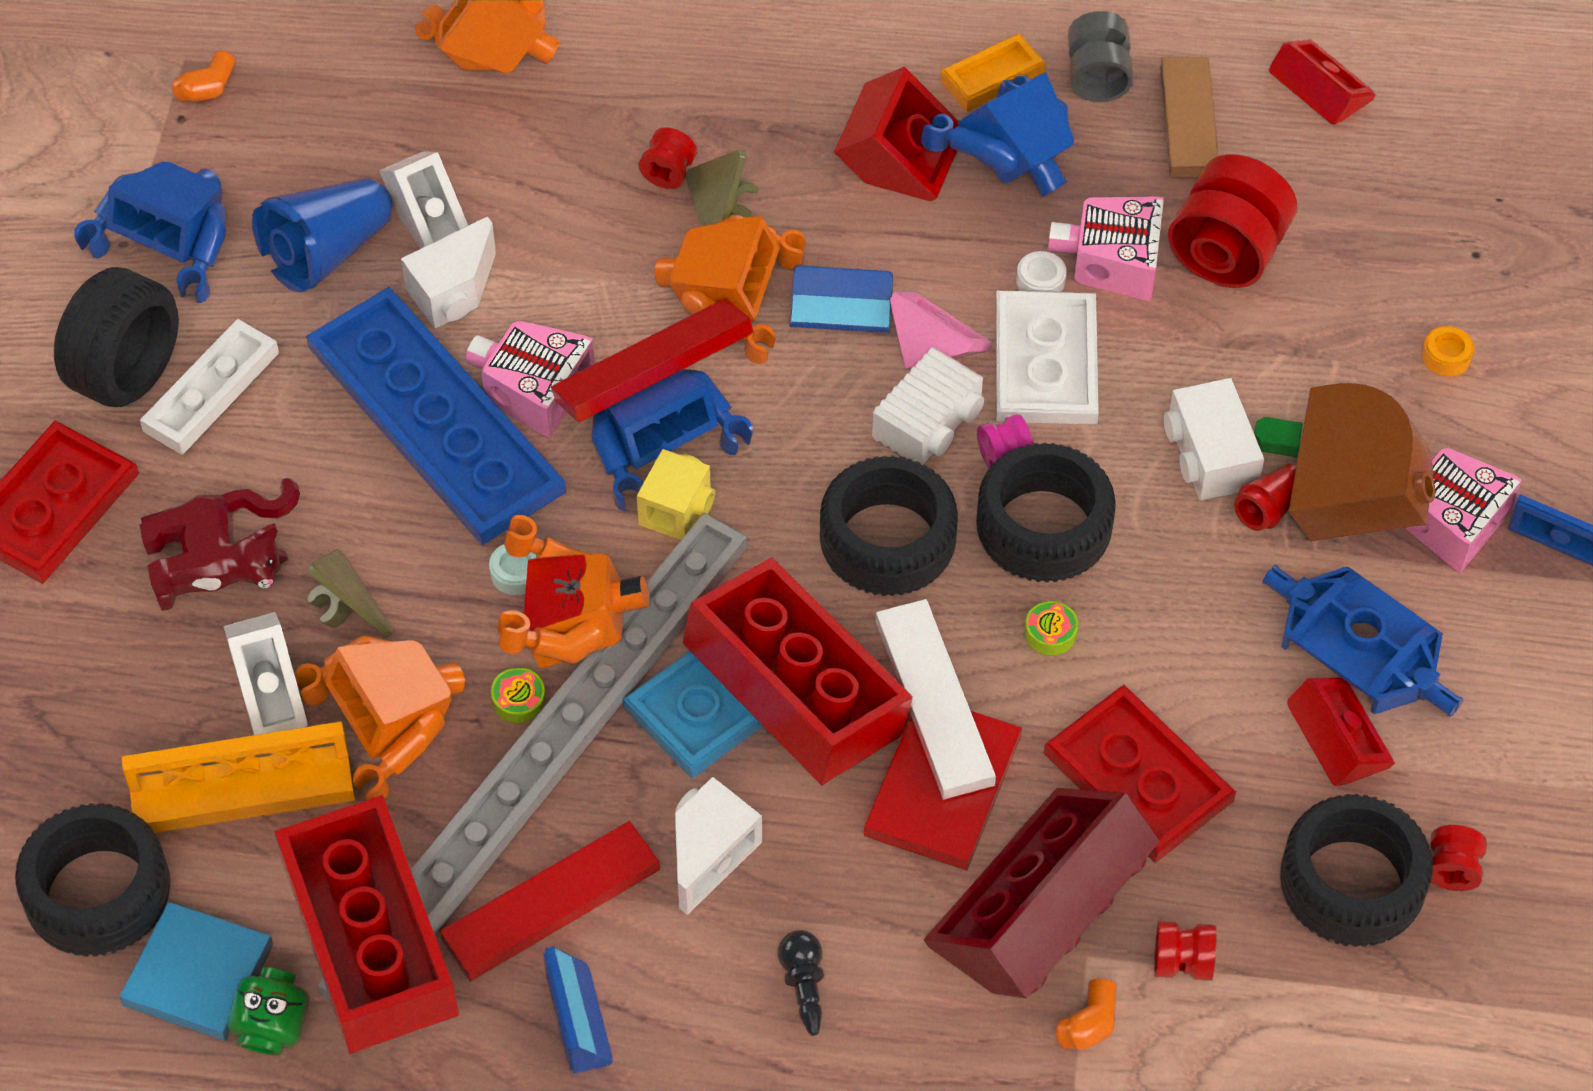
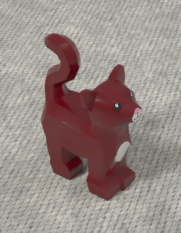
(208, 546)

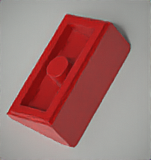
(1320, 80)
(1338, 730)

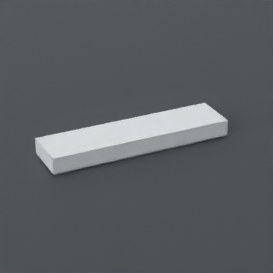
(938, 700)

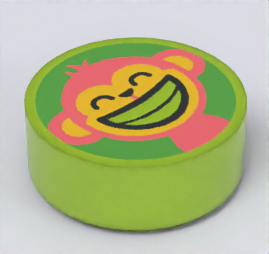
(1051, 628)
(517, 693)

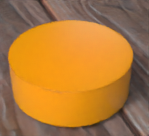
(1448, 351)

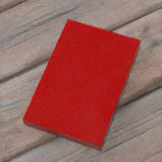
(57, 498)
(1135, 753)
(911, 808)

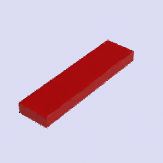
(652, 360)
(549, 900)

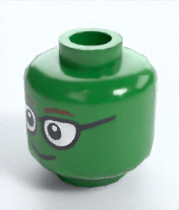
(268, 1012)

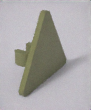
(717, 187)
(345, 591)

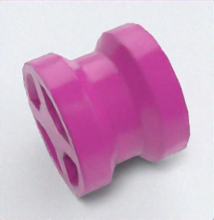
(1002, 438)

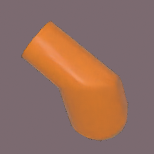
(205, 83)
(1092, 1023)

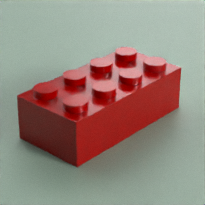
(797, 670)
(367, 924)

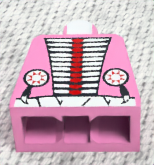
(1114, 244)
(525, 366)
(1466, 507)

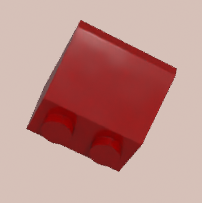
(885, 137)

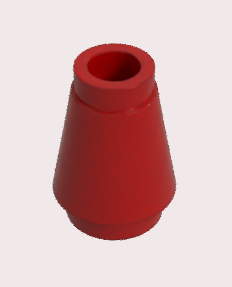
(1267, 498)

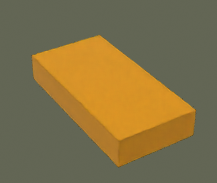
(981, 75)

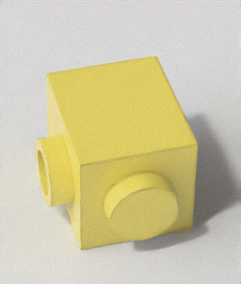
(675, 494)

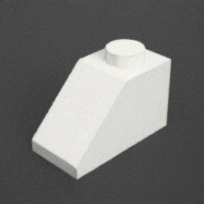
(424, 197)
(451, 273)
(265, 674)
(711, 839)

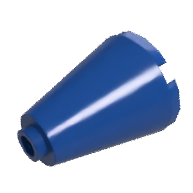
(319, 228)

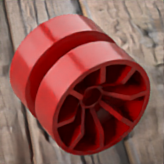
(1232, 221)

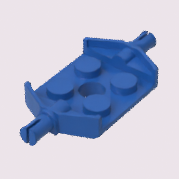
(1388, 668)

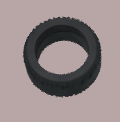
(116, 337)
(1049, 470)
(892, 483)
(1363, 822)
(73, 835)

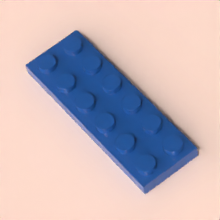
(436, 415)

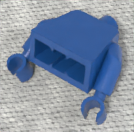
(1012, 132)
(167, 212)
(662, 419)

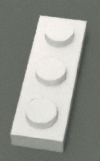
(209, 386)

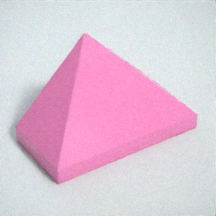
(926, 325)

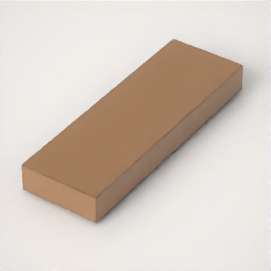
(1188, 114)

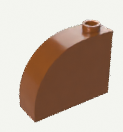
(1359, 465)

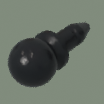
(800, 957)

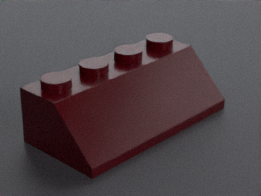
(1044, 890)

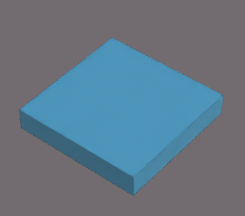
(690, 714)
(194, 969)

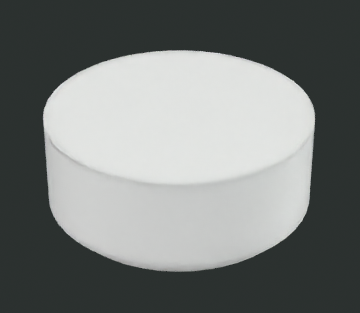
(1041, 273)

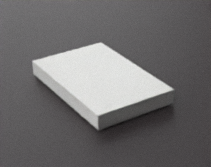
(1047, 357)

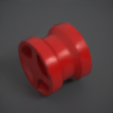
(667, 158)
(1457, 857)

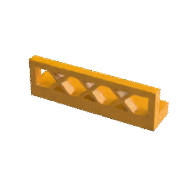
(240, 782)

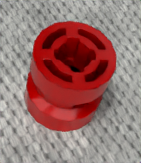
(1185, 951)

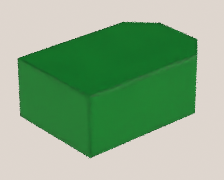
(1278, 436)

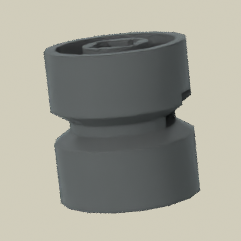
(1100, 56)

